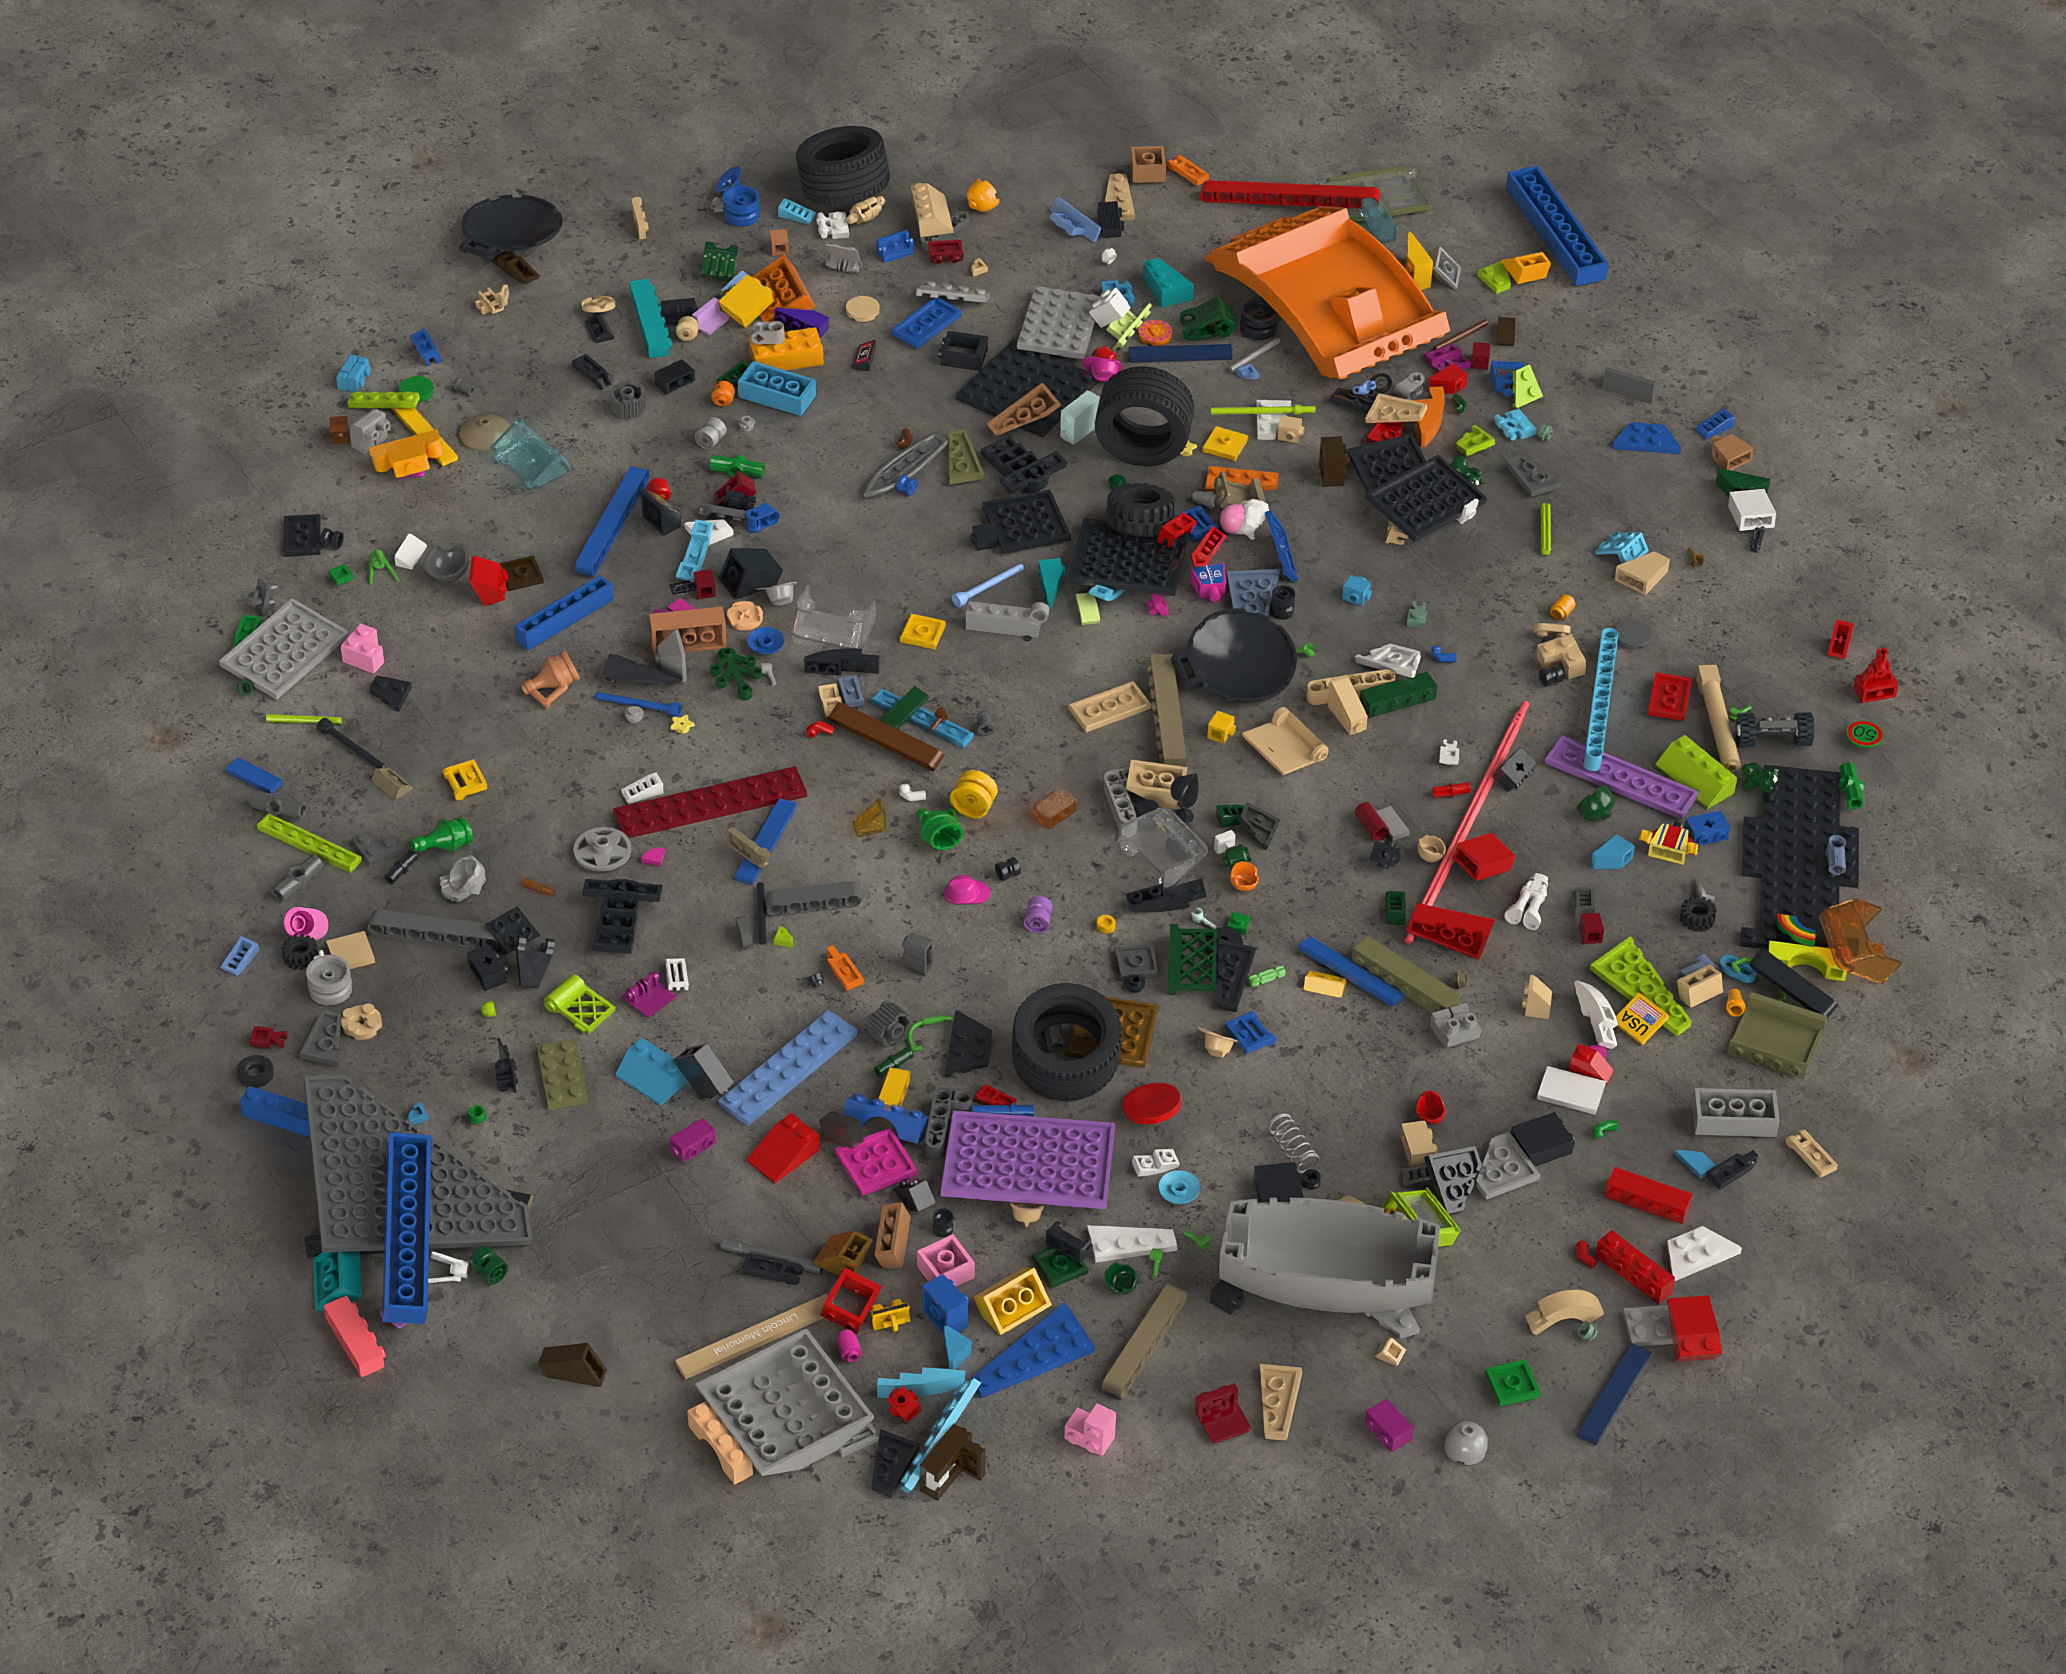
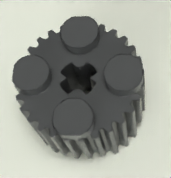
(627, 400)
(889, 1024)

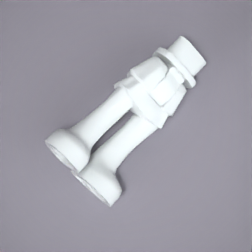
(1534, 893)

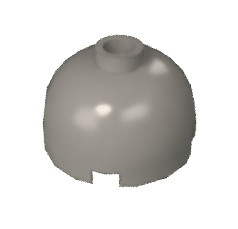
(1466, 1443)

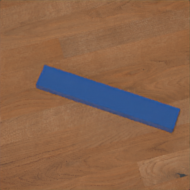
(767, 838)
(1351, 971)

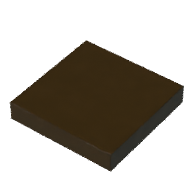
(522, 573)

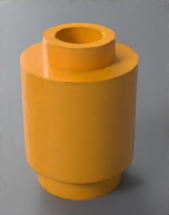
(1562, 607)

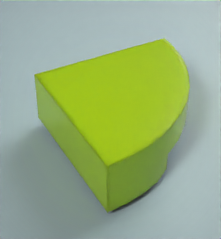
(783, 938)

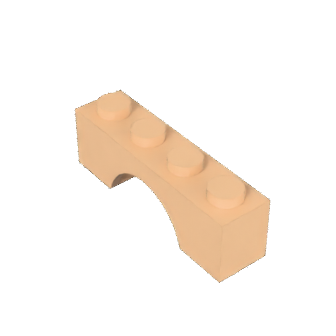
(708, 1426)

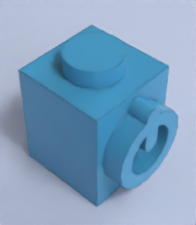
(1357, 590)

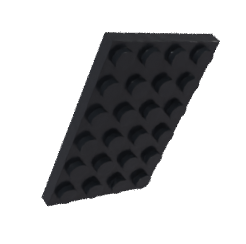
(1425, 498)

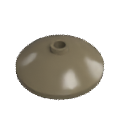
(482, 431)

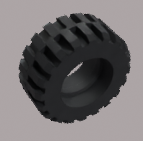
(1139, 509)

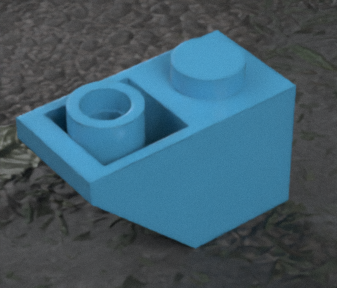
(1613, 854)

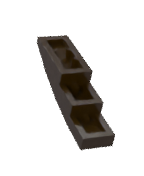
(515, 267)

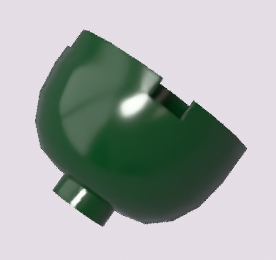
(1597, 805)

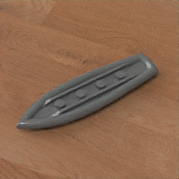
(907, 462)

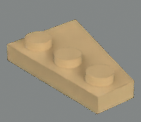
(1395, 409)

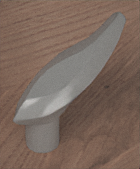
(1701, 892)

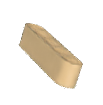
(1319, 689)

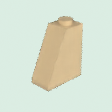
(1643, 572)
(1346, 705)

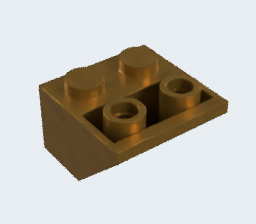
(844, 1251)

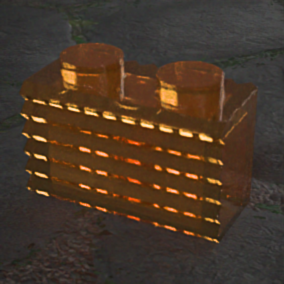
(1055, 808)

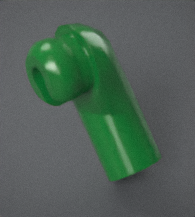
(1604, 1126)

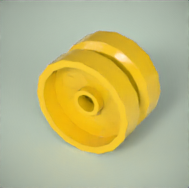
(973, 794)

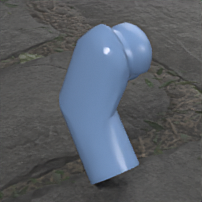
(1364, 388)

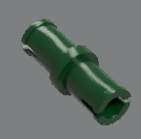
(893, 1061)

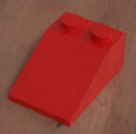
(785, 1148)
(1693, 1328)

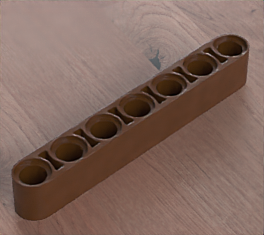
(886, 736)

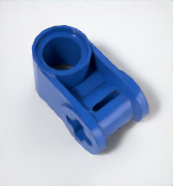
(761, 517)

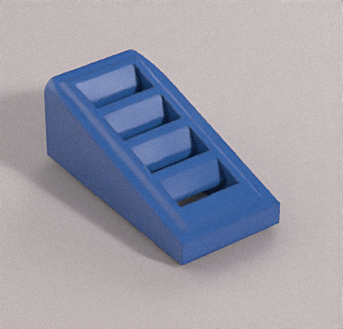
(1721, 421)

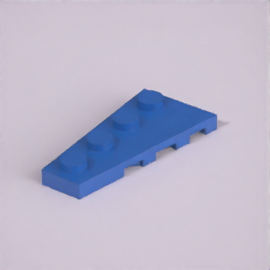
(1282, 546)

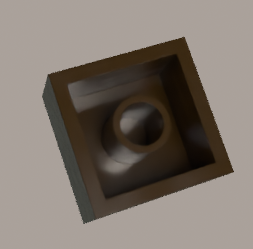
(1333, 461)

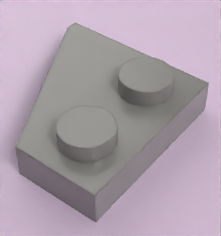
(1398, 1321)

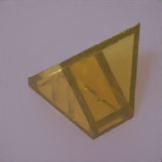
(871, 820)

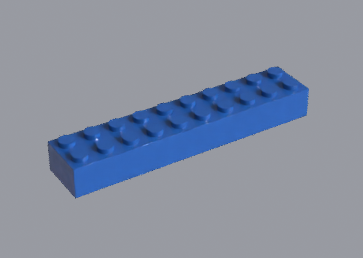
(1557, 225)
(406, 1229)

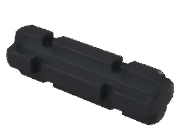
(1757, 539)

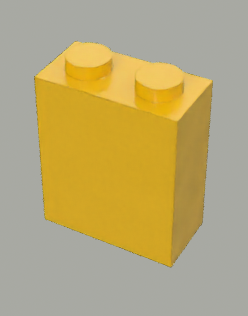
(746, 300)

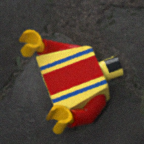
(1669, 842)

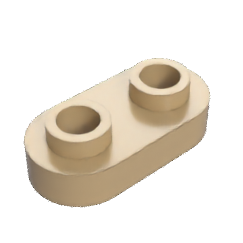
(1556, 630)

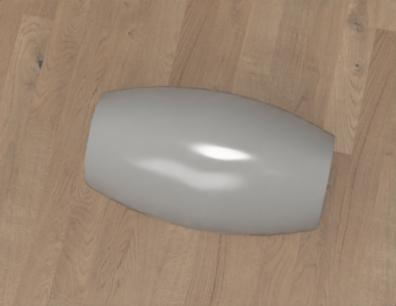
(1329, 1255)

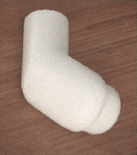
(906, 793)

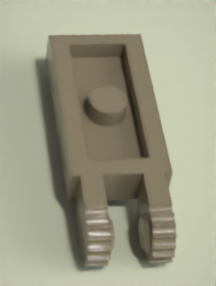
(748, 848)

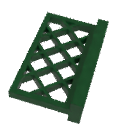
(1175, 962)

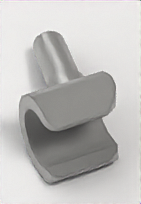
(767, 669)

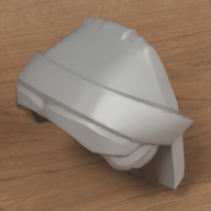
(463, 880)

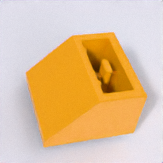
(1527, 267)

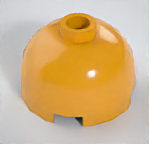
(982, 196)

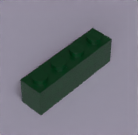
(1398, 694)

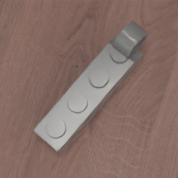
(1006, 619)

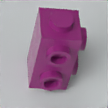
(692, 1140)

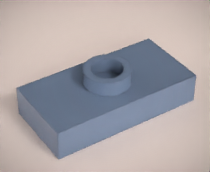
(851, 691)

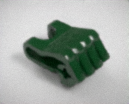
(719, 262)
(1206, 313)

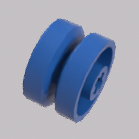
(741, 205)

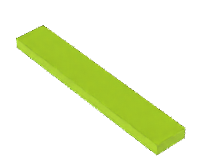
(309, 843)

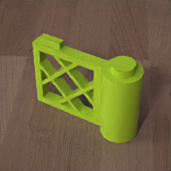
(568, 993)

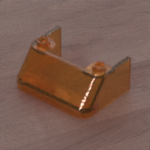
(1850, 944)

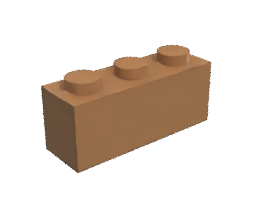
(892, 1236)

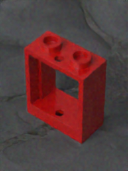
(859, 1286)

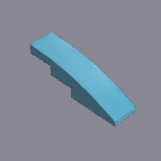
(928, 1383)

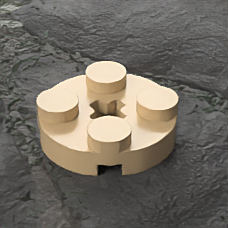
(365, 1013)

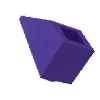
(802, 319)

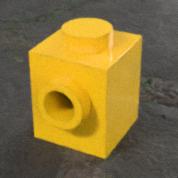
(1221, 727)

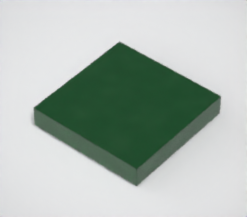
(1058, 1267)

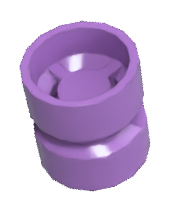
(1038, 914)

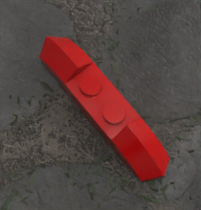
(1207, 547)

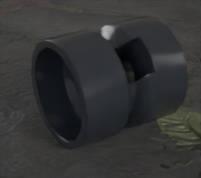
(1283, 602)

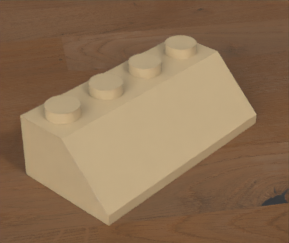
(930, 210)

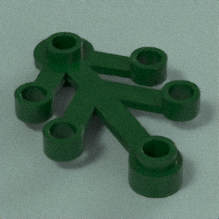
(729, 656)

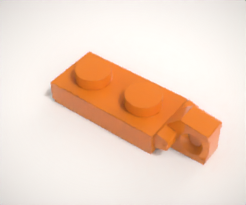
(843, 969)

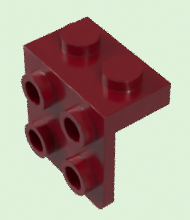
(1221, 1413)

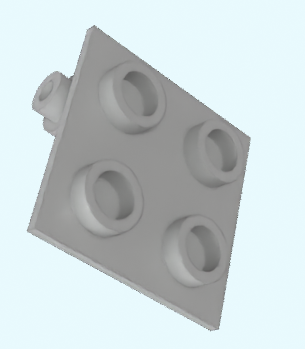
(842, 255)

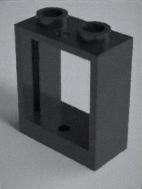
(960, 359)

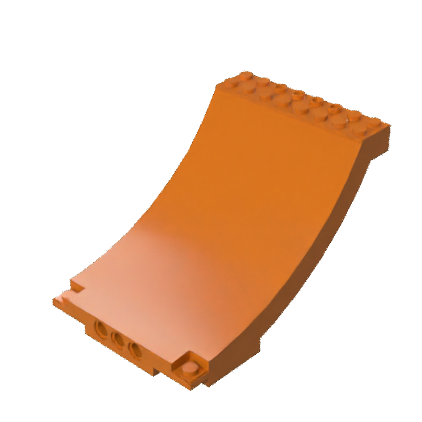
(1333, 289)

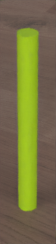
(300, 718)

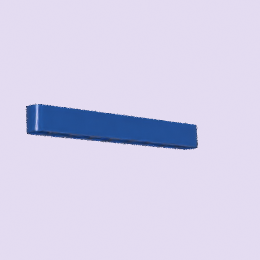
(611, 521)

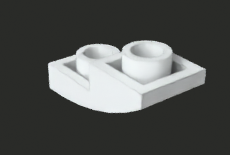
(1159, 1162)

